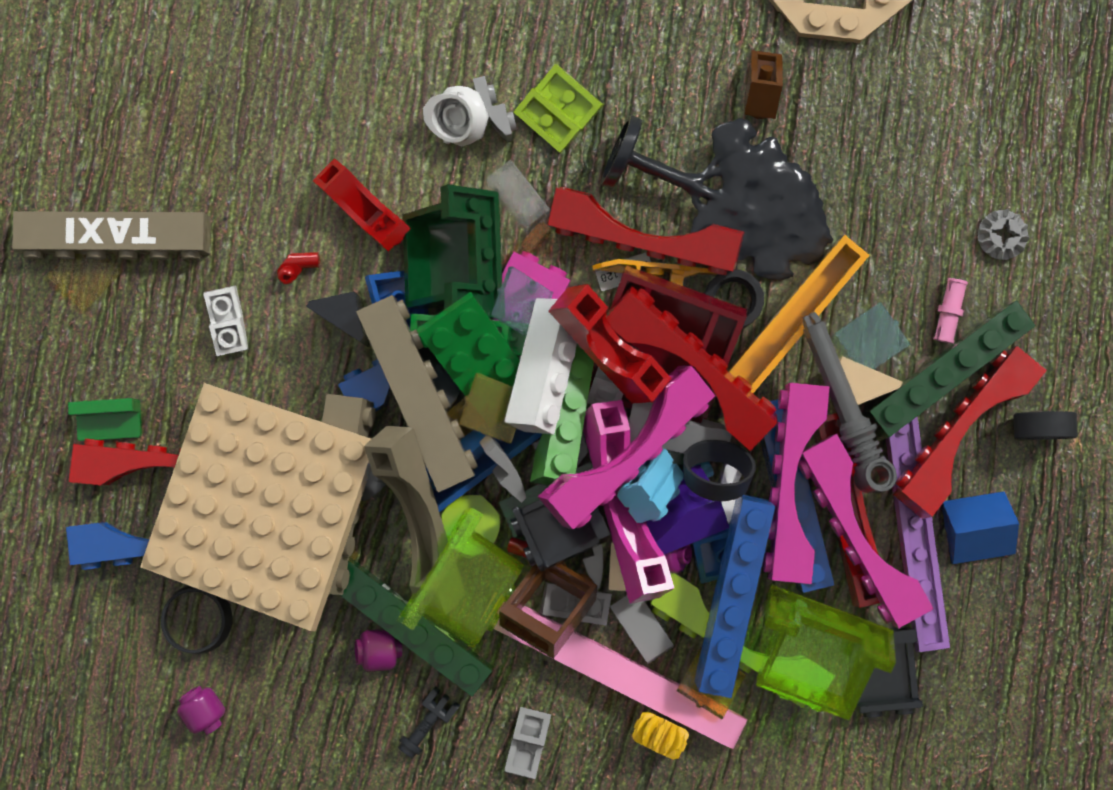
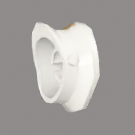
(456, 115)

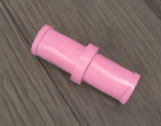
(950, 310)

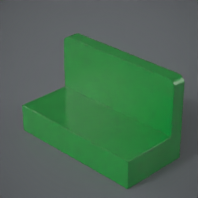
(107, 418)

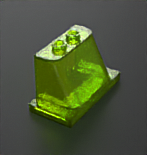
(464, 584)
(821, 653)

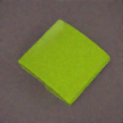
(558, 108)

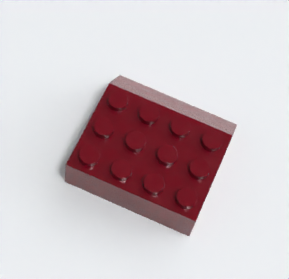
(707, 317)

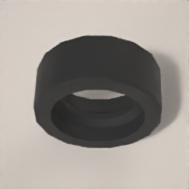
(749, 282)
(1045, 425)

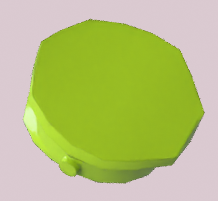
(488, 525)

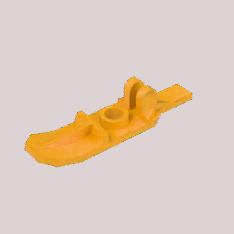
(676, 272)

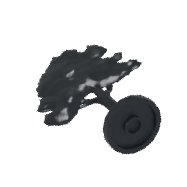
(759, 195)

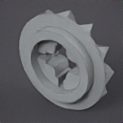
(992, 243)

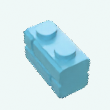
(652, 488)

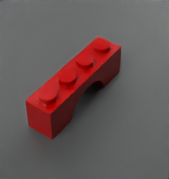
(585, 320)

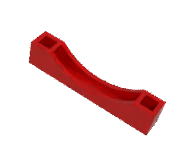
(582, 213)
(642, 323)
(105, 465)
(930, 480)
(858, 592)

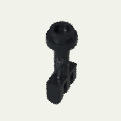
(410, 745)

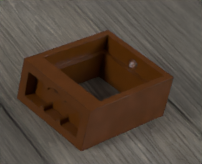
(535, 632)

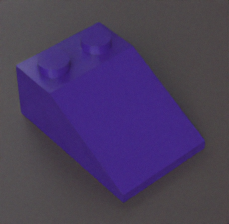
(688, 518)

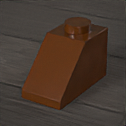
(763, 85)

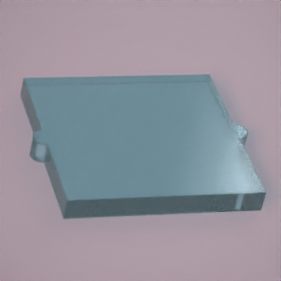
(517, 300)
(873, 337)

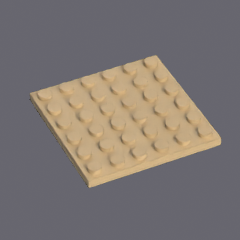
(259, 506)

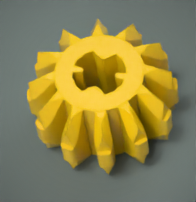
(660, 735)

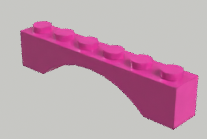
(803, 413)
(830, 469)
(579, 494)
(639, 557)

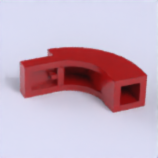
(361, 205)

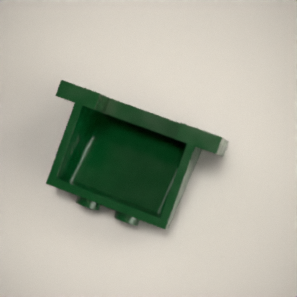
(454, 250)

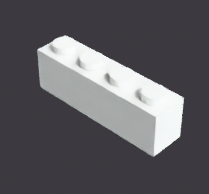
(541, 373)

